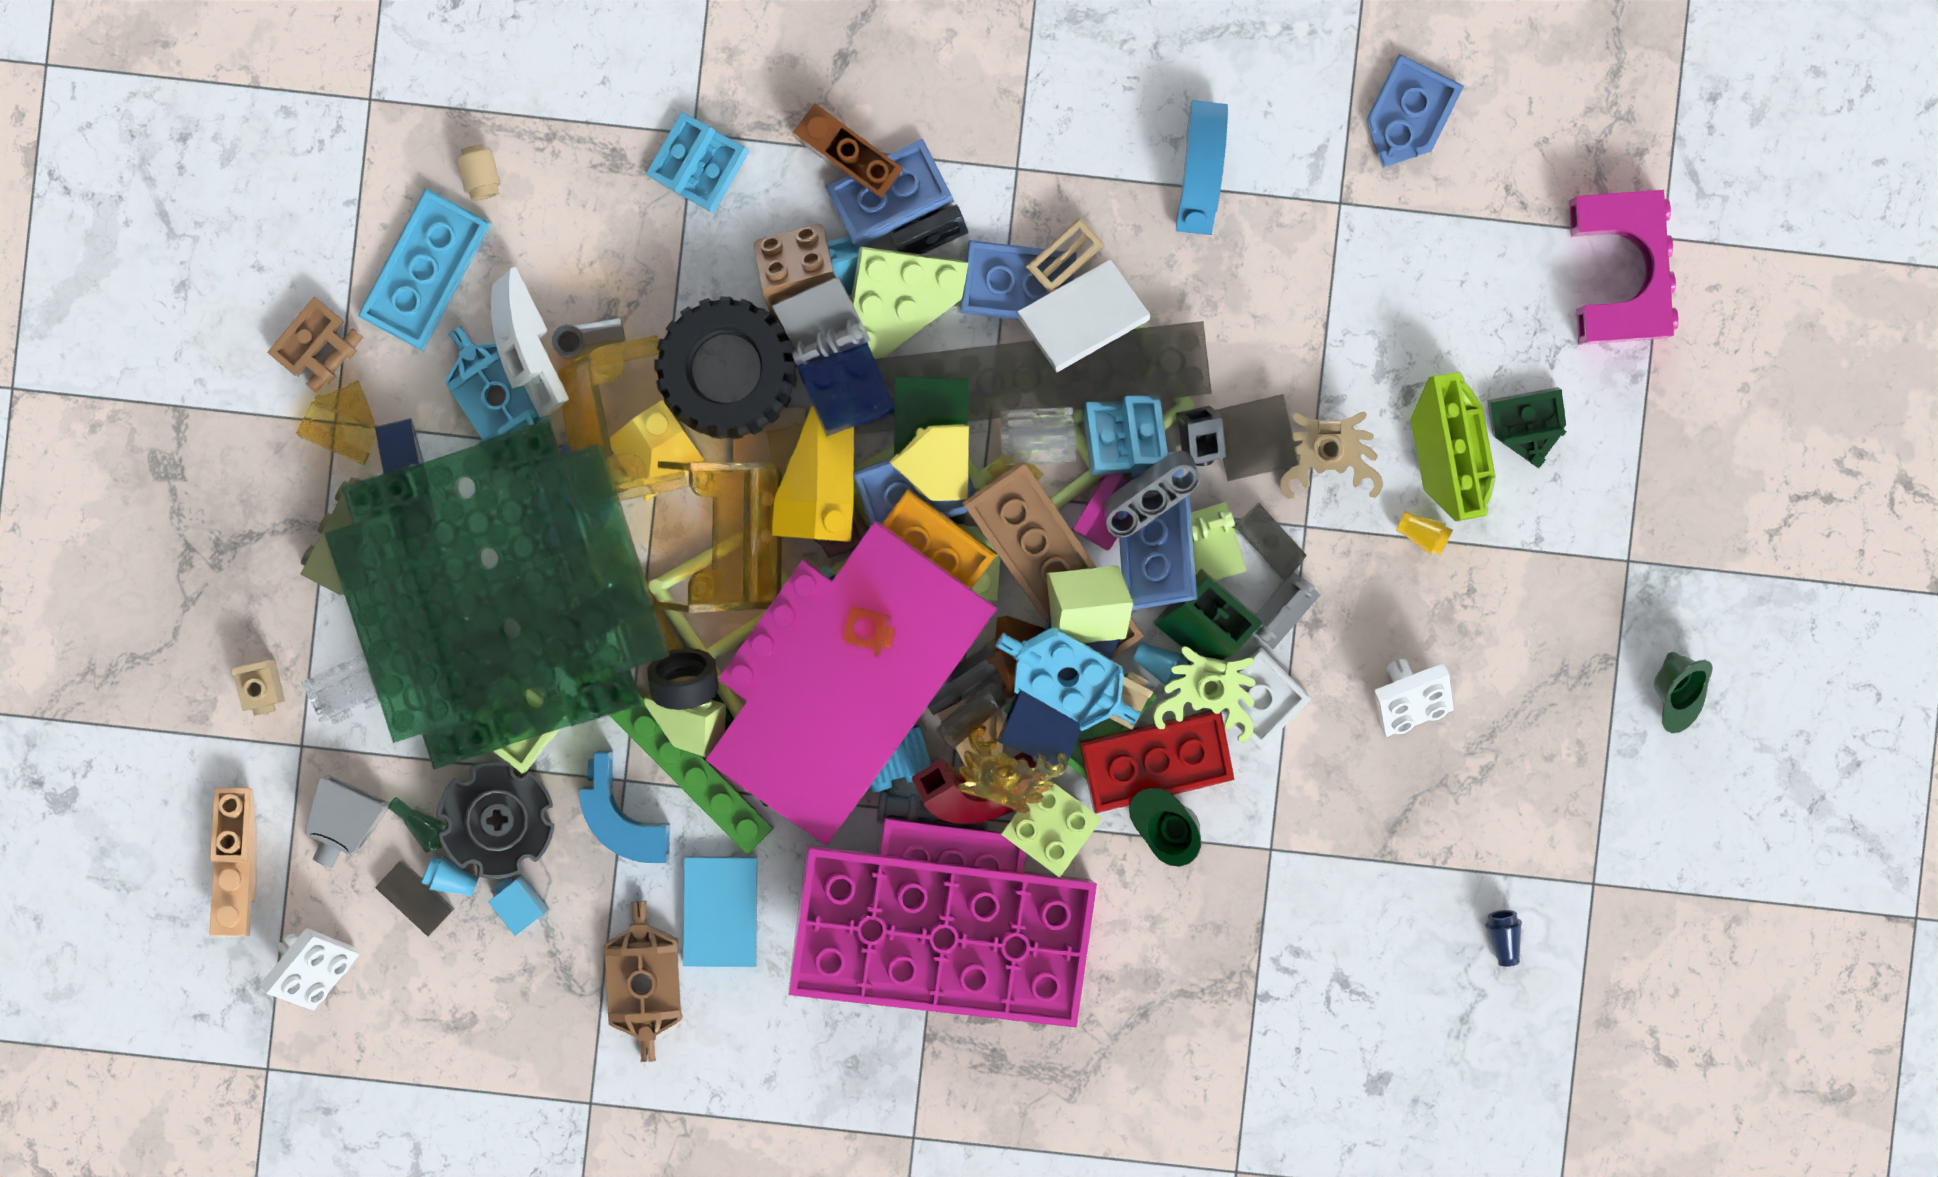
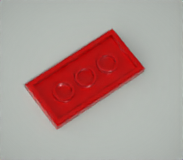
(1174, 759)

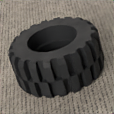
(687, 337)

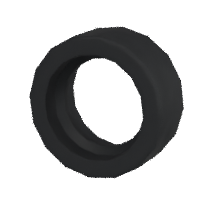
(685, 693)

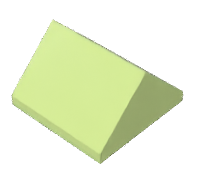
(1090, 603)

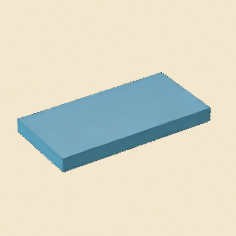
(424, 269)

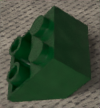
(1211, 624)

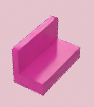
(1091, 521)

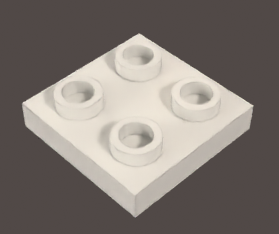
(1413, 697)
(308, 968)

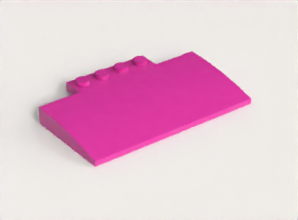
(830, 711)
(942, 927)

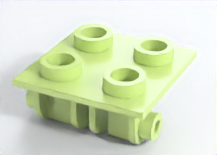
(1216, 542)
(1053, 829)

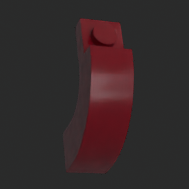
(940, 794)

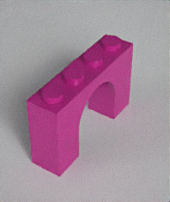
(1642, 220)

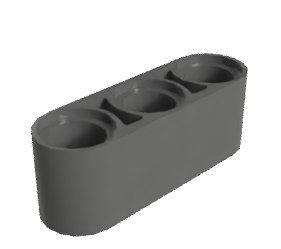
(1157, 478)

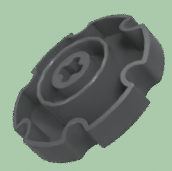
(474, 841)

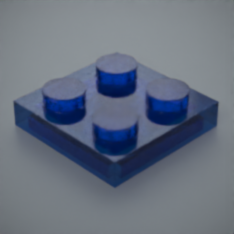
(846, 389)

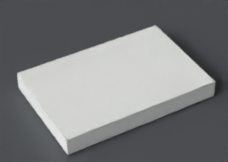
(1083, 315)

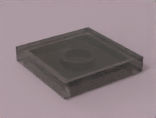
(1258, 438)

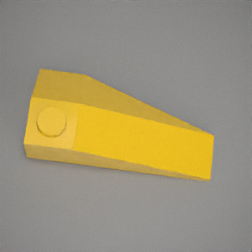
(817, 486)

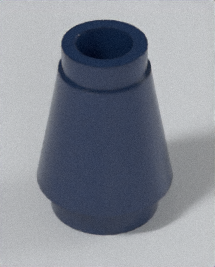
(1505, 936)

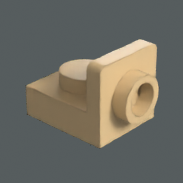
(1133, 694)

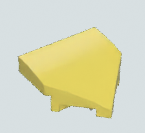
(937, 462)

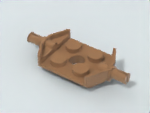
(646, 952)

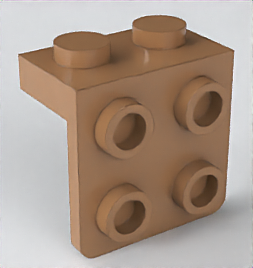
(792, 263)

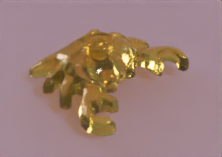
(1005, 778)

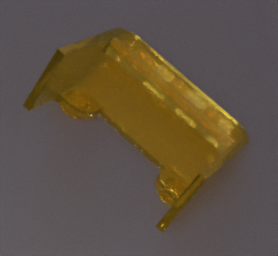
(586, 416)
(743, 551)

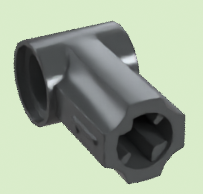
(590, 336)

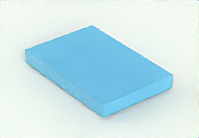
(720, 911)

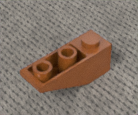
(846, 151)

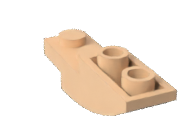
(234, 862)

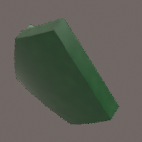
(1529, 422)

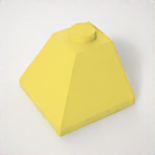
(654, 438)

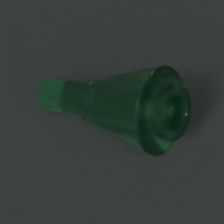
(421, 825)

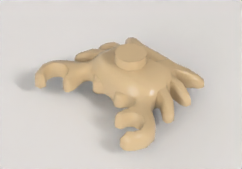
(1332, 447)

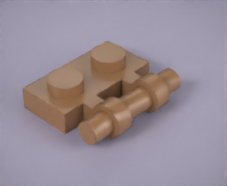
(306, 338)

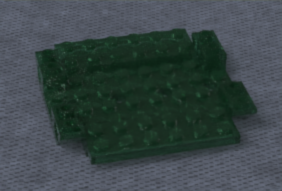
(438, 615)

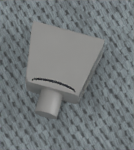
(342, 818)

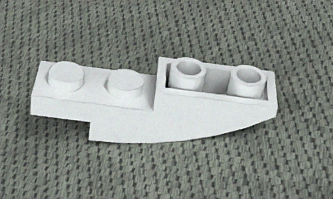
(517, 334)

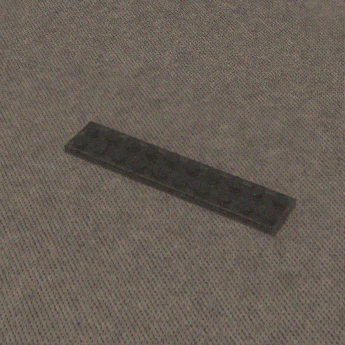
(1017, 376)

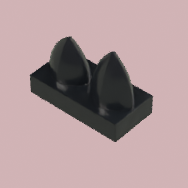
(937, 229)

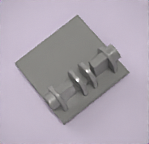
(821, 322)

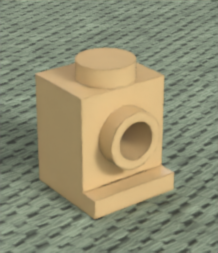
(267, 676)

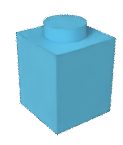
(517, 904)

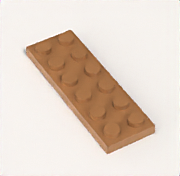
(1031, 537)

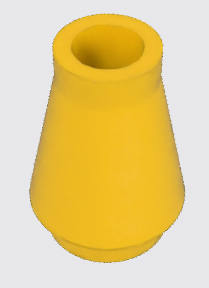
(1425, 532)

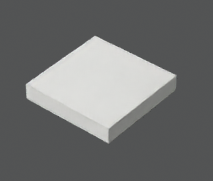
(1275, 698)

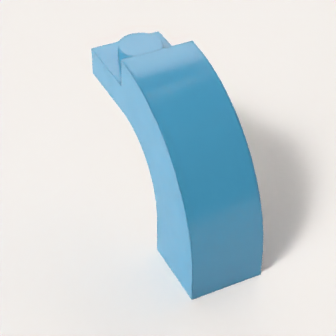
(1202, 167)
(611, 826)

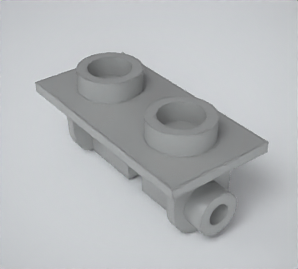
(1285, 609)

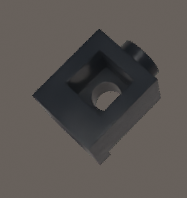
(1209, 426)

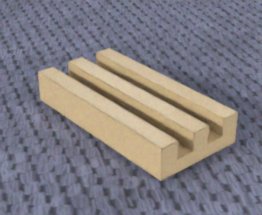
(1042, 277)

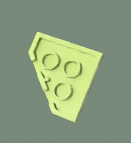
(903, 293)

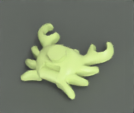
(1209, 685)

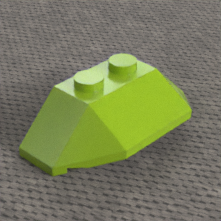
(1453, 447)

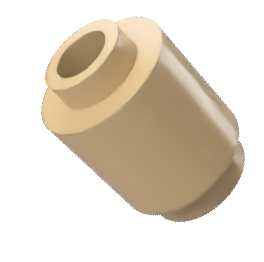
(478, 172)

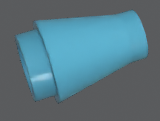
(1159, 661)
(448, 877)

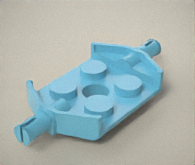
(473, 376)
(1087, 697)

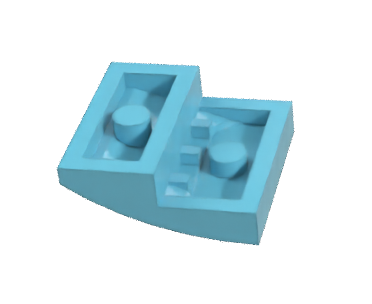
(697, 162)
(1124, 435)

